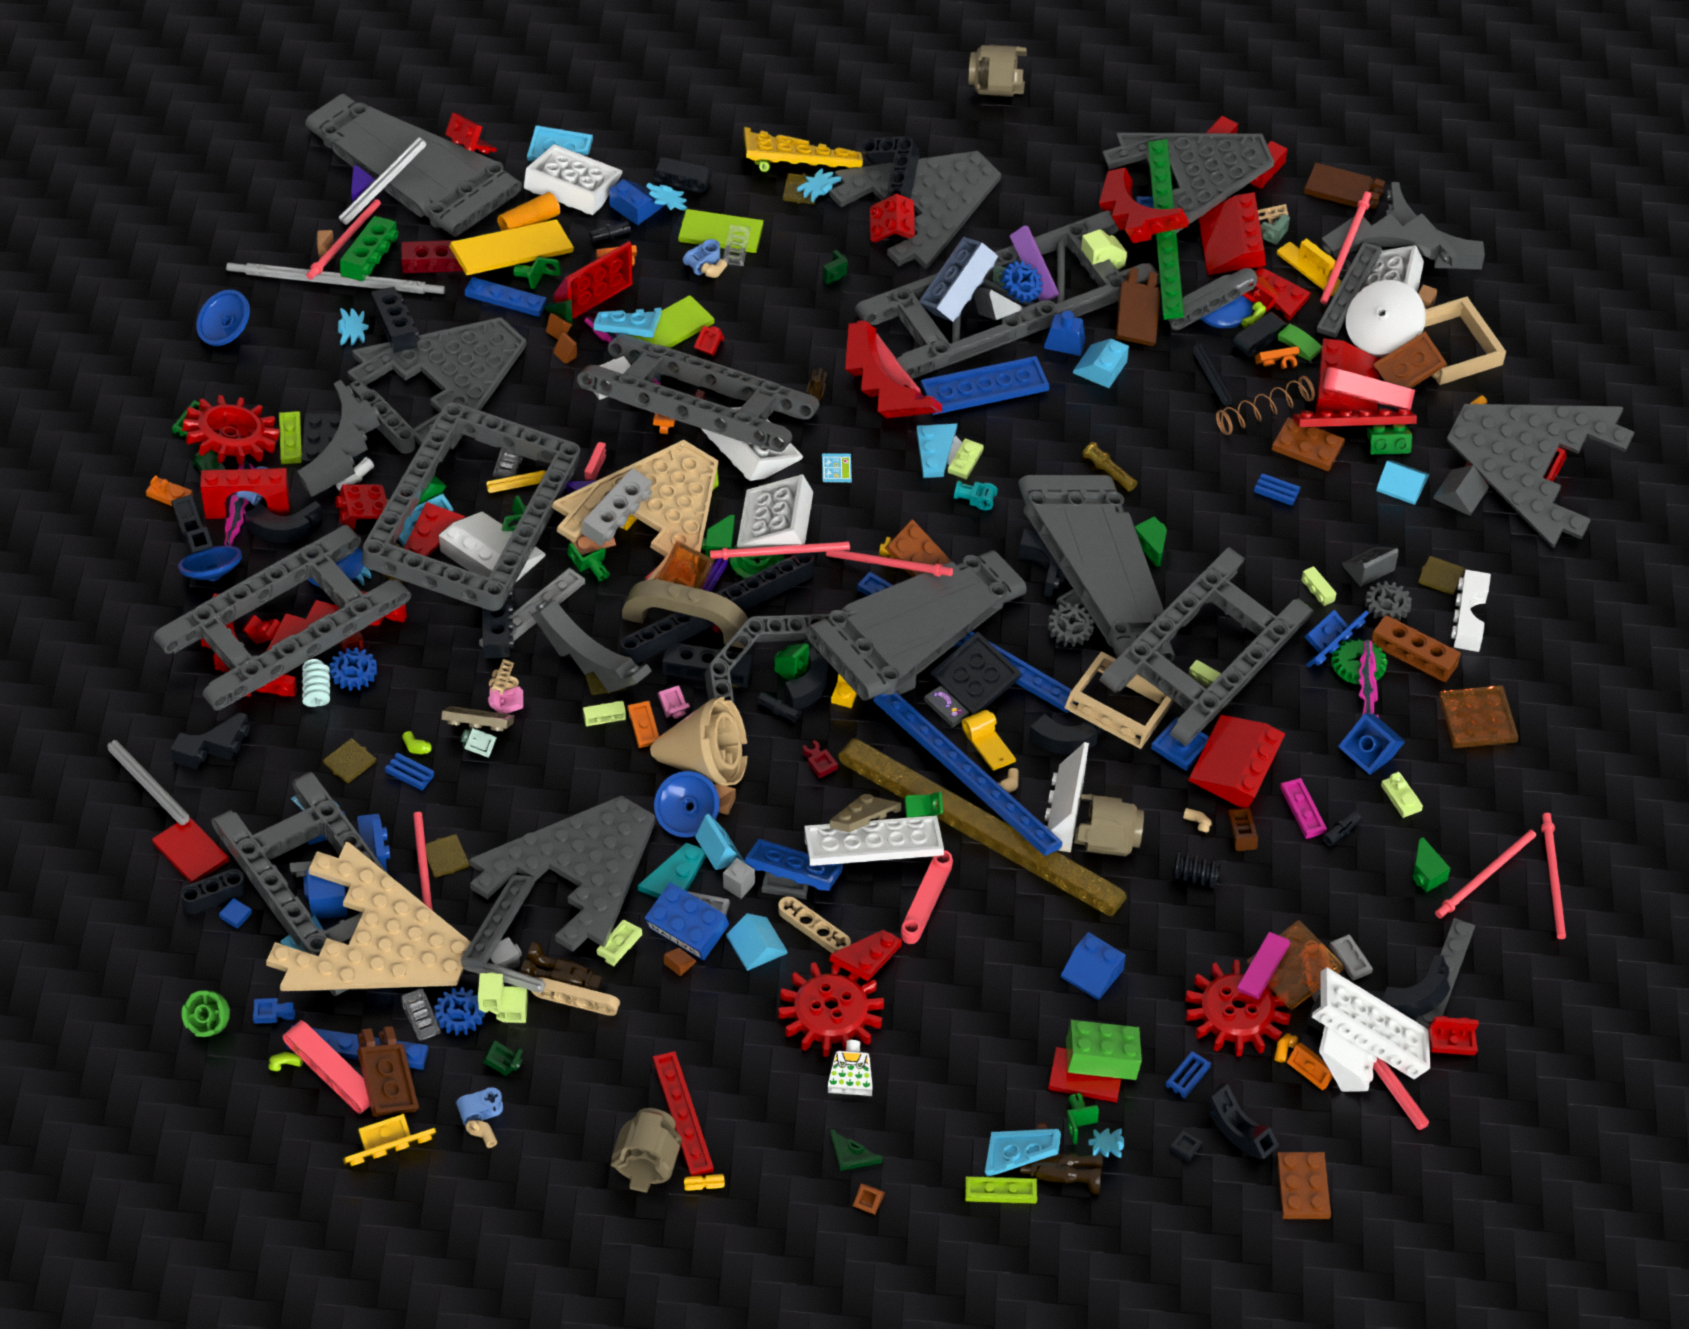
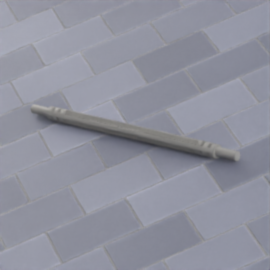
(335, 278)

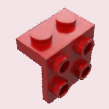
(467, 133)
(892, 217)
(360, 502)

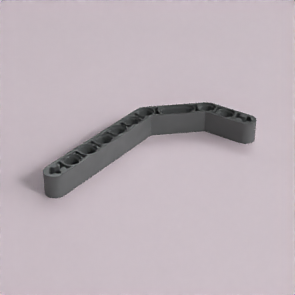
(748, 638)

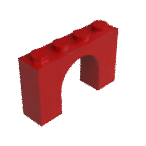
(1278, 152)
(269, 483)

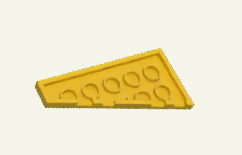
(797, 150)

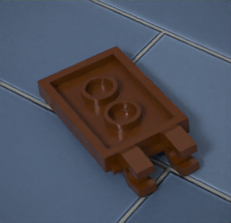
(1343, 186)
(1138, 309)
(386, 1073)

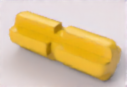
(708, 1181)

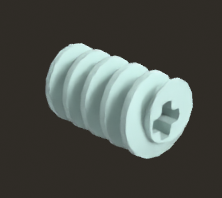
(315, 683)

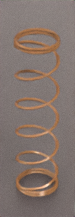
(1301, 387)

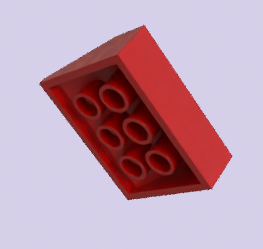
(1232, 235)
(597, 280)
(1349, 358)
(1236, 759)

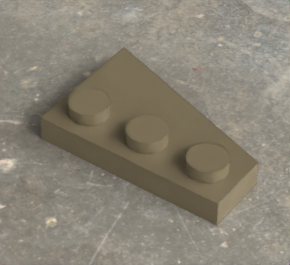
(861, 811)

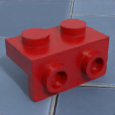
(1453, 1035)

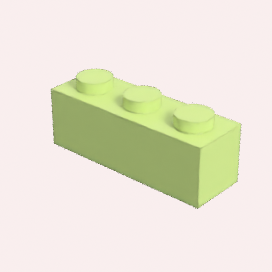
(1318, 586)
(1203, 673)
(604, 713)

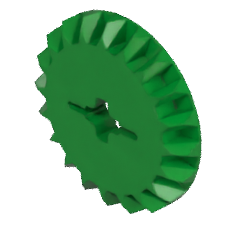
(747, 566)
(1347, 666)

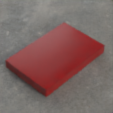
(190, 851)
(1088, 1085)

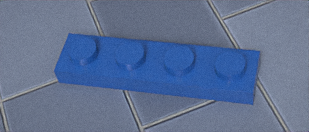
(505, 296)

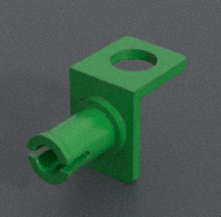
(535, 271)
(518, 509)
(592, 561)
(923, 805)
(1080, 1115)

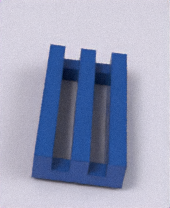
(1277, 487)
(411, 768)
(1179, 1087)

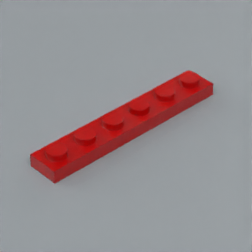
(1350, 418)
(683, 1112)

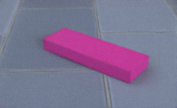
(1303, 808)
(1263, 965)

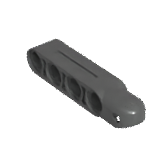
(1214, 296)
(391, 423)

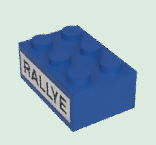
(687, 921)

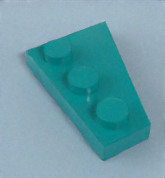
(677, 869)

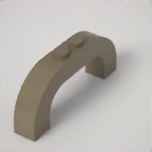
(686, 601)

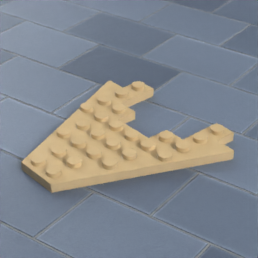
(678, 502)
(393, 944)

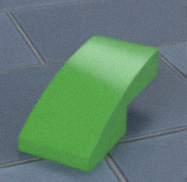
(1296, 337)

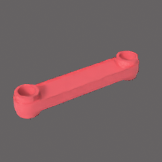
(892, 366)
(926, 898)

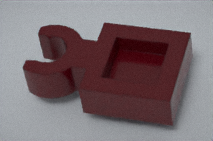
(820, 761)

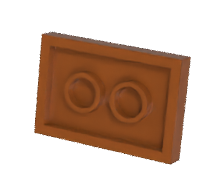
(1411, 362)
(1308, 444)
(915, 546)
(1303, 1185)

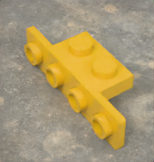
(1310, 262)
(384, 1136)

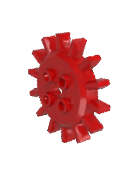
(244, 428)
(820, 1023)
(1241, 1024)

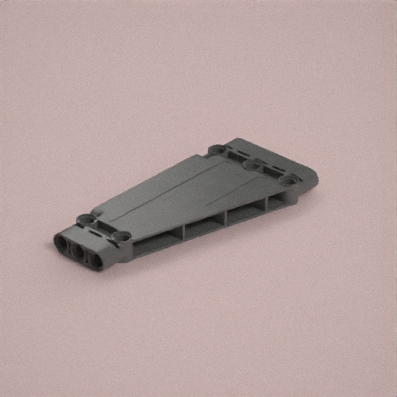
(440, 182)
(1097, 552)
(906, 627)

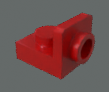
(709, 340)
(260, 631)

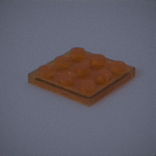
(1478, 716)
(1301, 966)

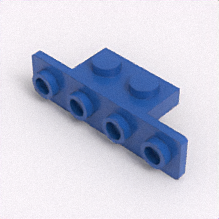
(1329, 632)
(374, 836)

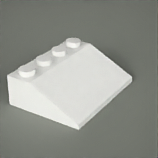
(571, 178)
(1398, 264)
(754, 460)
(776, 514)
(478, 543)
(1066, 796)
(1347, 1061)

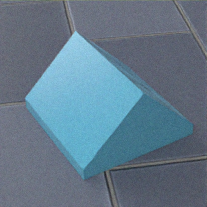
(1402, 482)
(716, 843)
(755, 941)

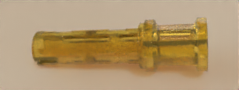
(1103, 461)

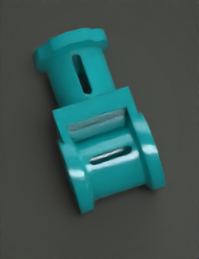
(977, 494)

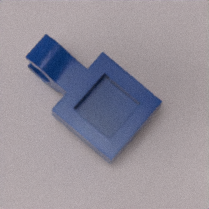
(269, 1010)

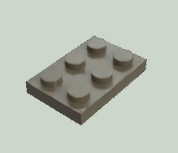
(477, 718)

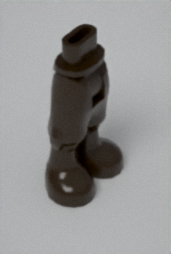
(560, 969)
(1063, 1169)

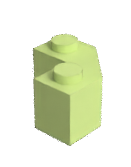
(1101, 247)
(505, 1002)

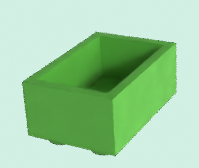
(1103, 1049)

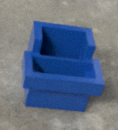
(325, 897)

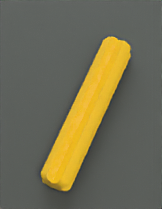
(515, 481)

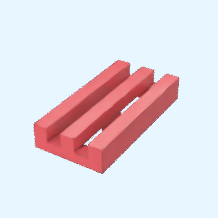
(595, 462)

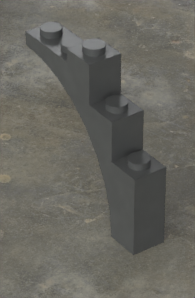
(1469, 251)
(337, 459)

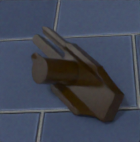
(815, 386)

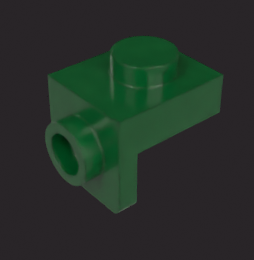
(836, 269)
(207, 461)
(502, 1058)

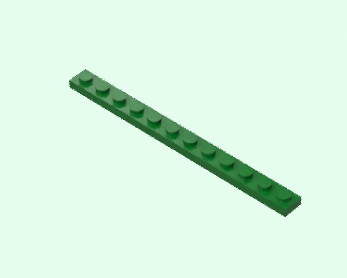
(1166, 241)

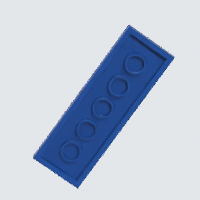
(986, 384)

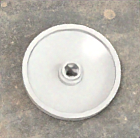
(1385, 317)

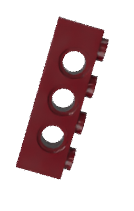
(429, 257)

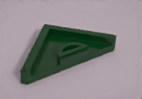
(562, 309)
(852, 1154)

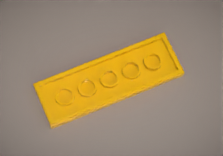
(511, 247)

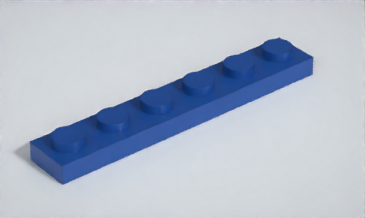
(347, 1046)

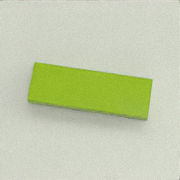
(290, 437)
(1001, 1189)

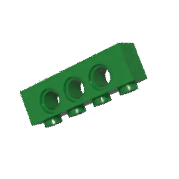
(368, 248)

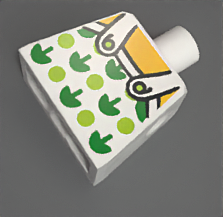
(851, 1071)

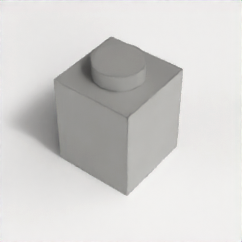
(739, 878)
(506, 955)

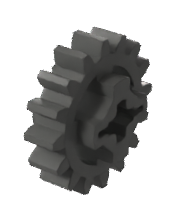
(1388, 601)
(1070, 624)

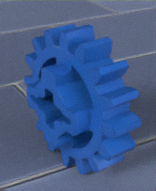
(1019, 272)
(353, 669)
(459, 1011)

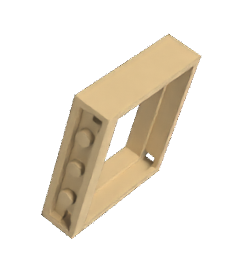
(1494, 350)
(1111, 719)

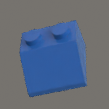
(632, 201)
(1371, 743)
(1093, 966)

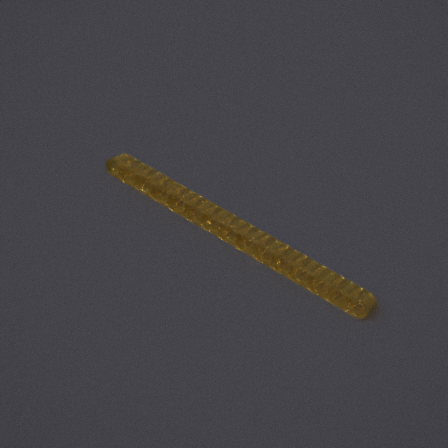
(985, 828)

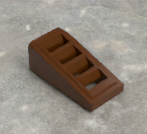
(1243, 830)

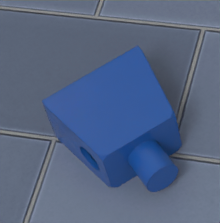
(1066, 334)

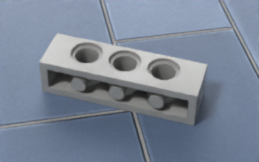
(608, 509)

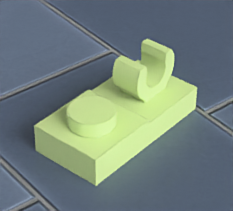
(965, 458)
(1401, 795)
(619, 942)

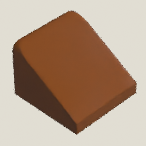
(557, 325)
(565, 348)
(678, 961)
(868, 1198)

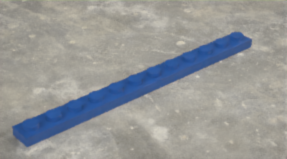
(1031, 679)
(969, 773)

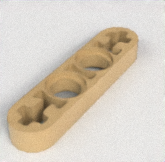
(812, 928)
(579, 997)

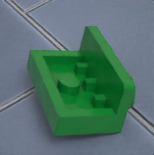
(1389, 439)

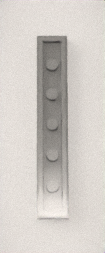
(557, 590)

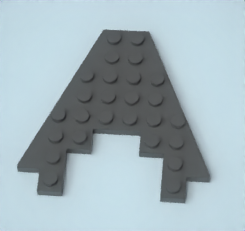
(1203, 164)
(943, 194)
(460, 360)
(1516, 446)
(589, 849)

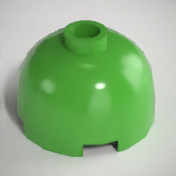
(206, 1013)

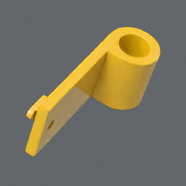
(982, 734)

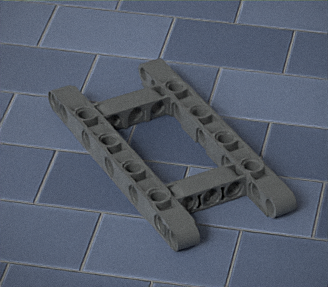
(739, 425)
(254, 672)
(1199, 702)
(254, 852)

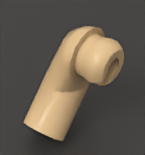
(714, 270)
(1011, 783)
(1201, 818)
(482, 1130)

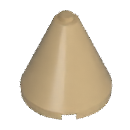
(706, 743)

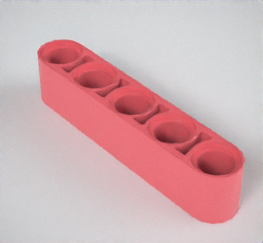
(1368, 388)
(328, 1065)

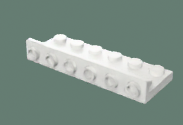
(875, 841)
(1373, 1025)

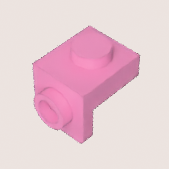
(507, 702)
(673, 702)

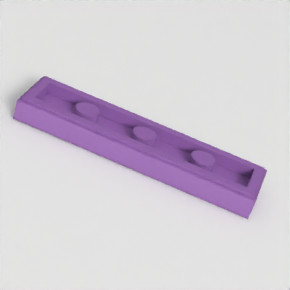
(1029, 253)

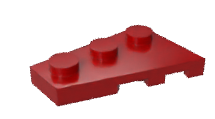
(1290, 295)
(430, 524)
(867, 955)

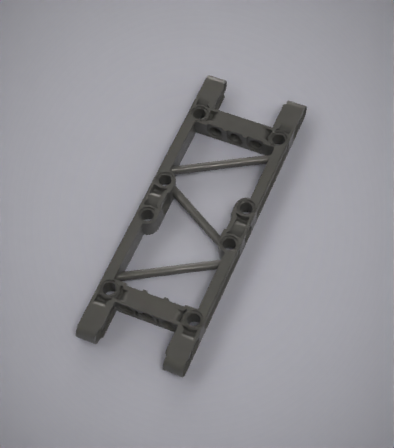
(935, 349)

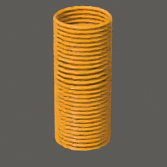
(543, 207)

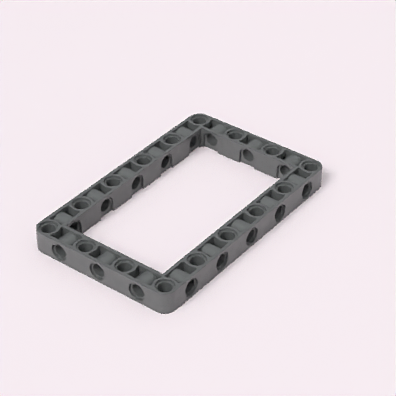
(486, 592)

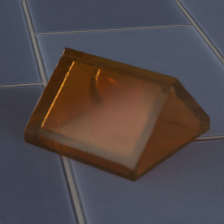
(687, 567)

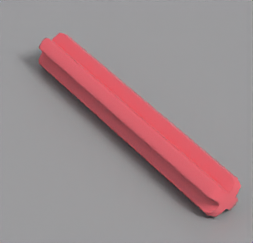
(1400, 1094)

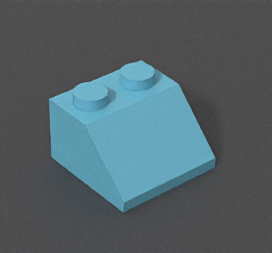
(1103, 362)

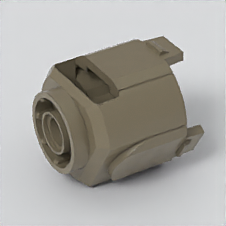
(995, 70)
(1110, 826)
(647, 1148)

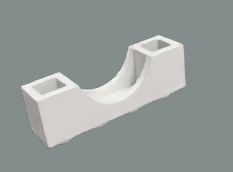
(1469, 629)

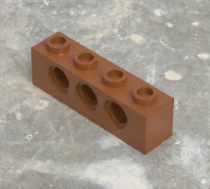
(1416, 648)

